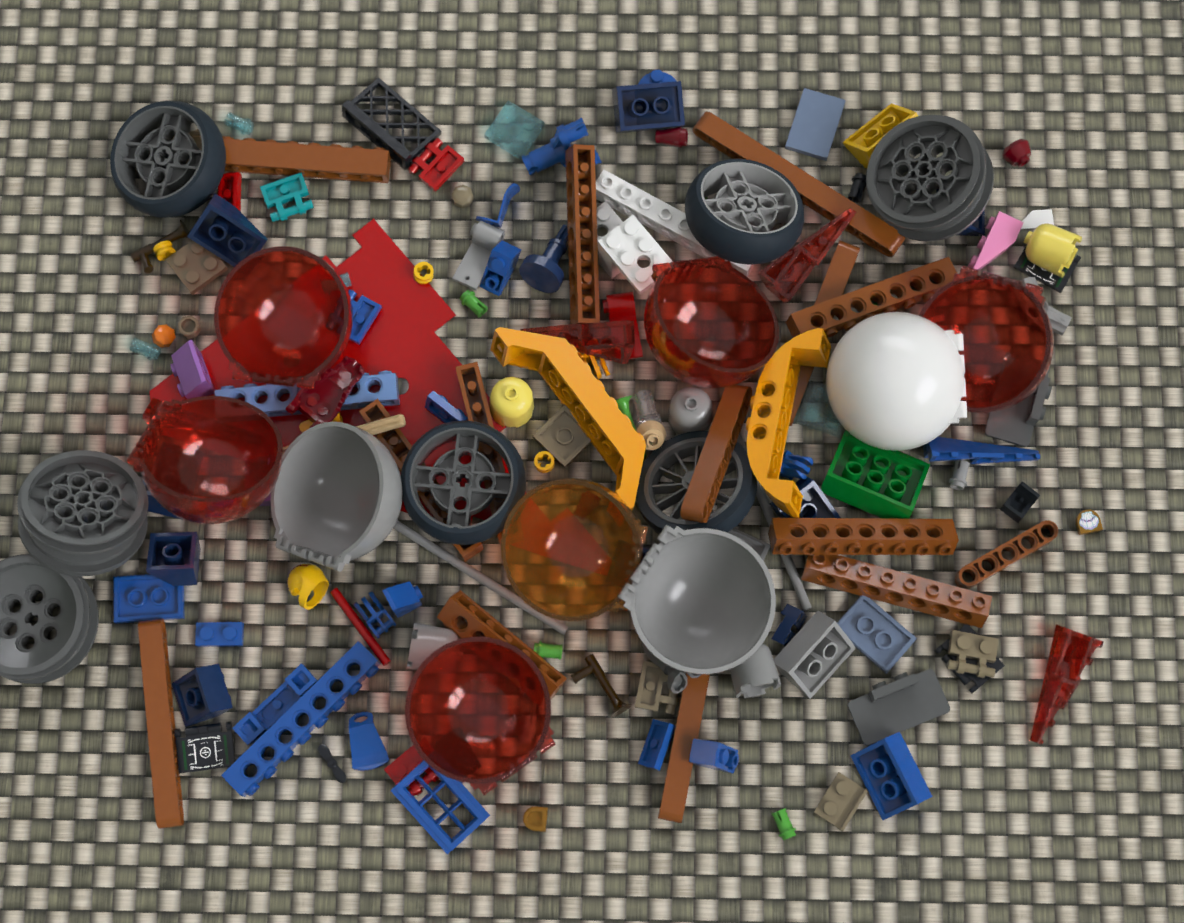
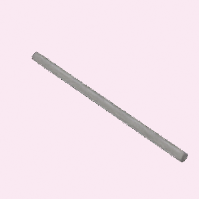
(787, 559)
(478, 576)

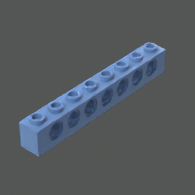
(273, 407)

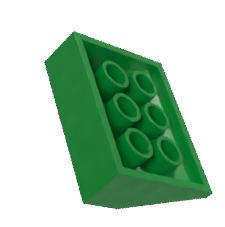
(875, 478)

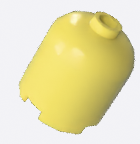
(1051, 248)
(511, 402)

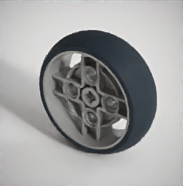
(744, 211)

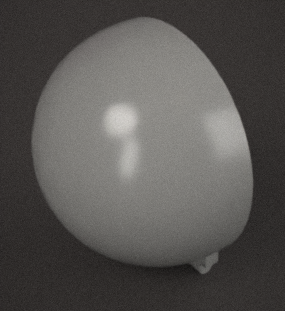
(335, 495)
(701, 600)

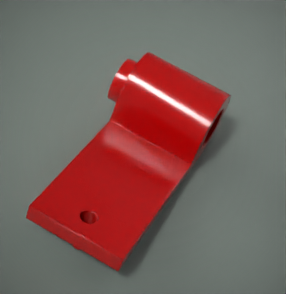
(622, 307)

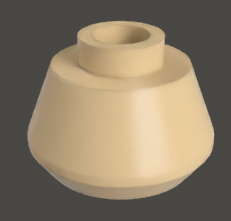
(653, 433)

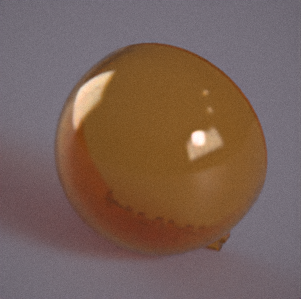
(571, 548)

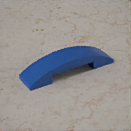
(271, 709)

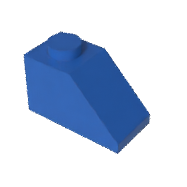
(403, 598)

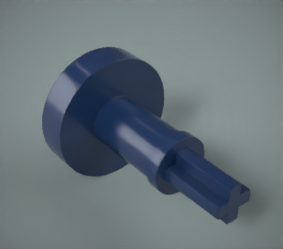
(542, 271)

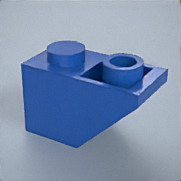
(500, 267)
(714, 755)

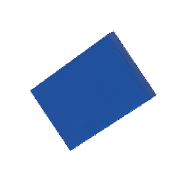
(146, 598)

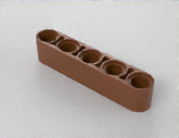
(1016, 550)

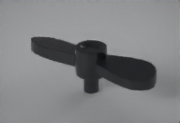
(332, 763)

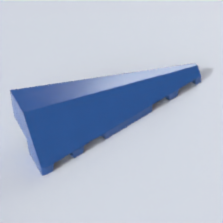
(979, 453)

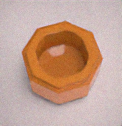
(163, 336)

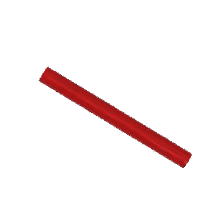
(360, 627)

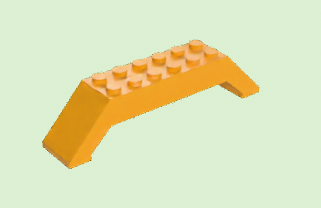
(584, 396)

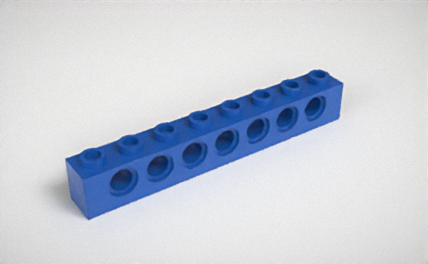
(237, 775)

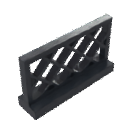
(381, 137)

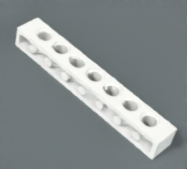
(653, 214)

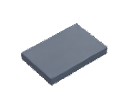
(815, 124)
(876, 633)

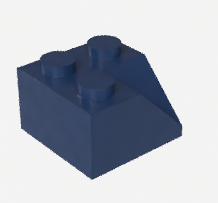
(174, 557)

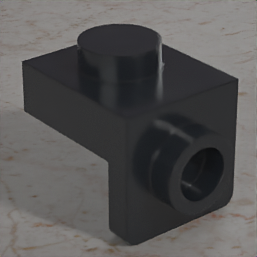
(1019, 502)

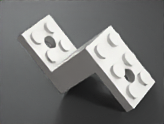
(624, 246)

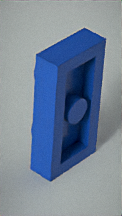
(443, 409)
(219, 634)
(656, 744)

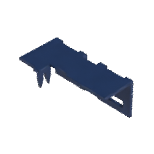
(791, 615)

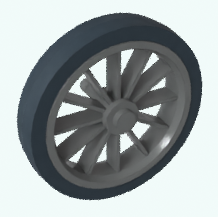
(675, 450)

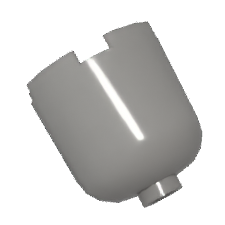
(690, 410)
(425, 641)
(755, 674)

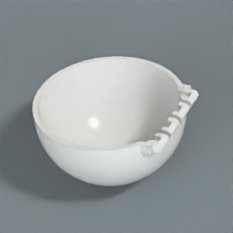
(897, 381)

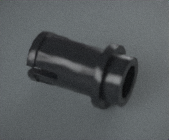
(858, 187)

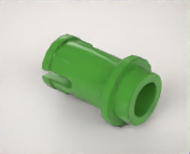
(473, 303)
(548, 650)
(783, 823)

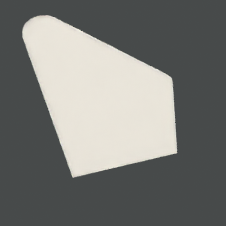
(1037, 218)

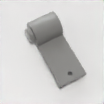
(474, 263)

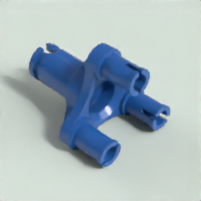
(555, 150)

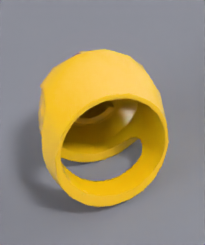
(305, 579)

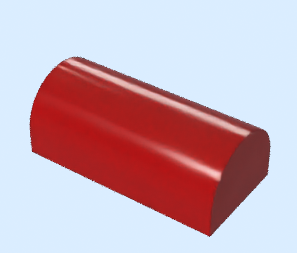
(230, 188)

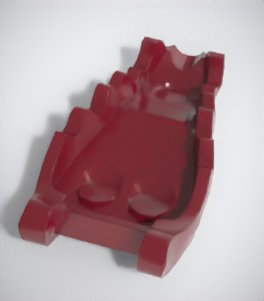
(329, 393)

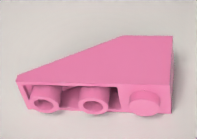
(999, 238)

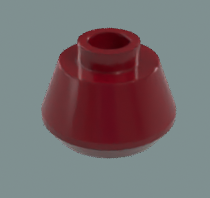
(1017, 153)

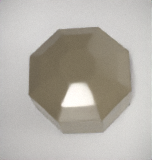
(462, 196)
(189, 327)

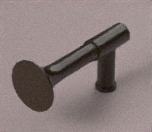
(143, 253)
(595, 668)

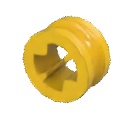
(163, 250)
(428, 277)
(540, 456)

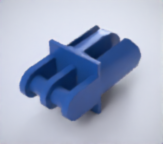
(795, 466)
(375, 616)

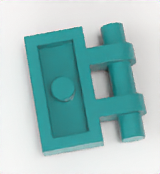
(284, 191)

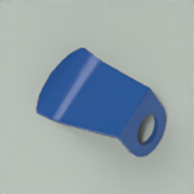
(511, 191)
(365, 743)

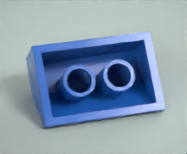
(891, 776)

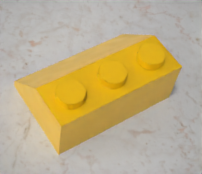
(866, 138)

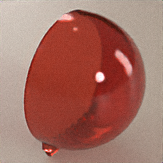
(283, 317)
(709, 323)
(1003, 332)
(209, 458)
(478, 711)

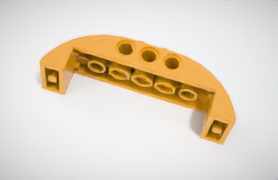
(772, 414)

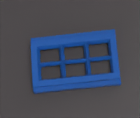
(425, 819)

